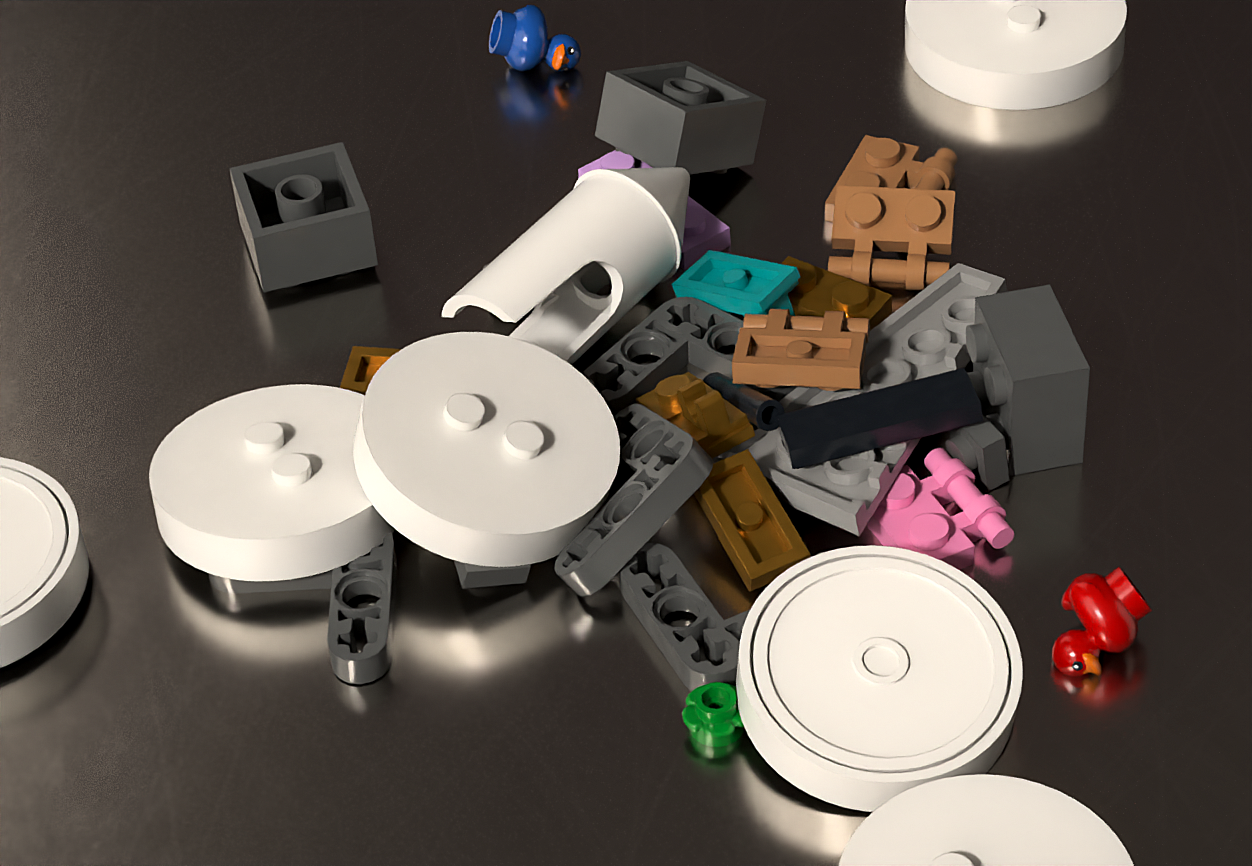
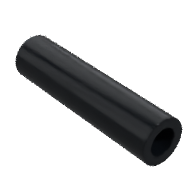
(759, 408)

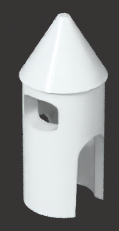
(606, 231)

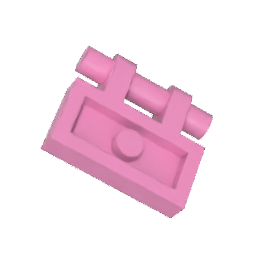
(916, 521)

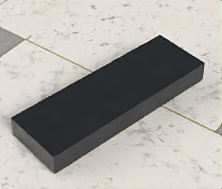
(879, 418)

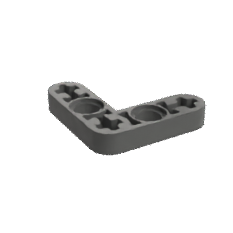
(680, 334)
(666, 472)
(364, 575)
(681, 593)

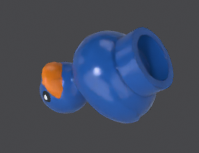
(524, 41)

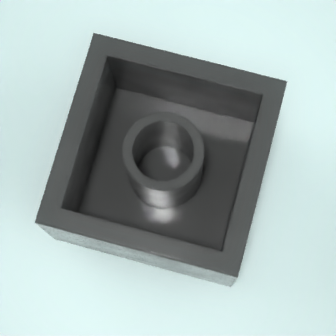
(680, 118)
(304, 217)
(1030, 377)

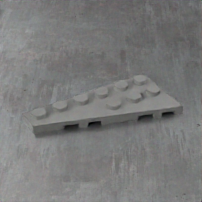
(909, 345)

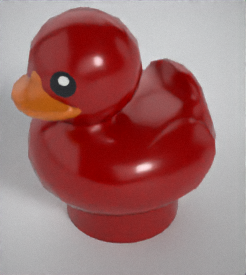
(1109, 612)

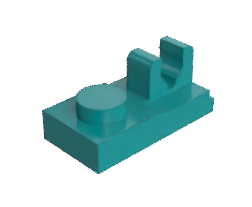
(738, 283)

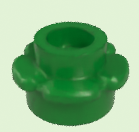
(713, 714)

